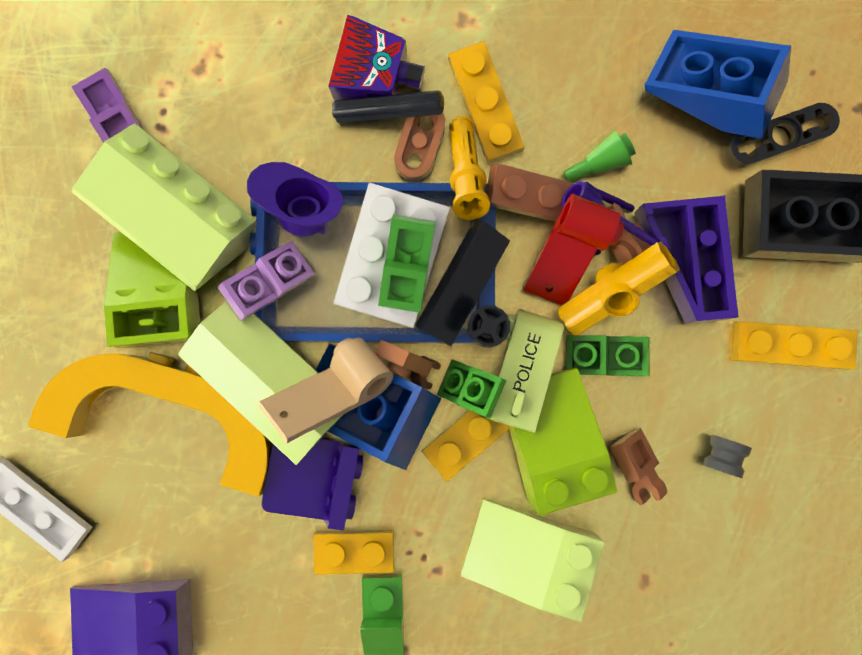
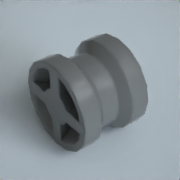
(727, 456)

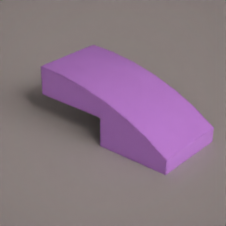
(105, 104)

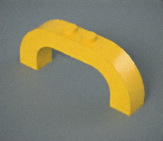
(74, 390)

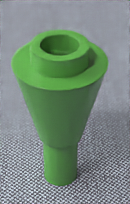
(610, 154)

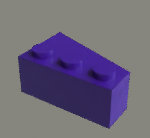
(700, 243)

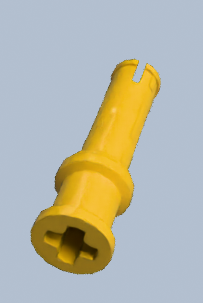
(467, 177)

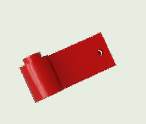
(571, 246)

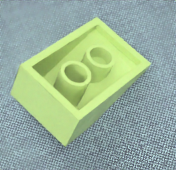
(533, 559)

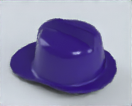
(295, 197)

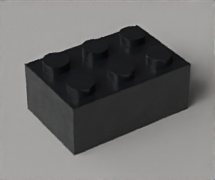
(803, 216)

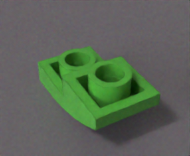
(609, 355)
(471, 388)

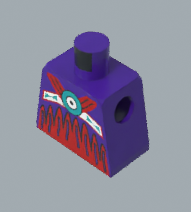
(371, 63)

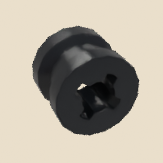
(493, 322)

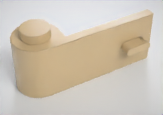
(351, 380)

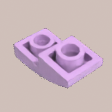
(266, 280)

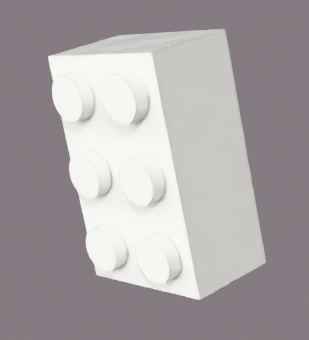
(366, 257)

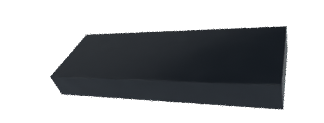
(463, 282)

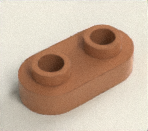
(419, 144)

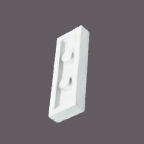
(39, 513)

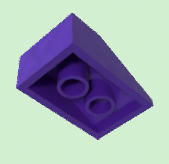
(132, 618)

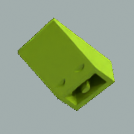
(145, 300)

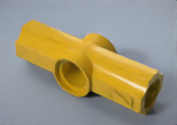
(618, 289)

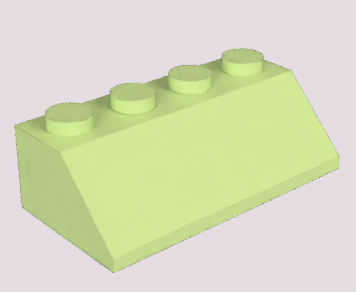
(164, 206)

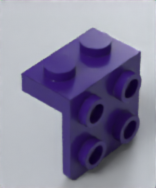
(315, 486)

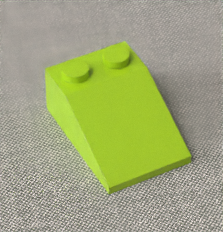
(566, 455)

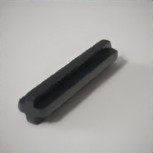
(388, 106)

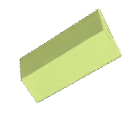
(246, 365)

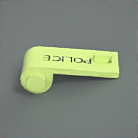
(527, 368)

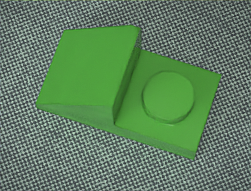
(382, 615)

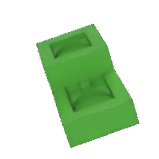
(406, 263)

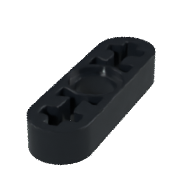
(799, 139)

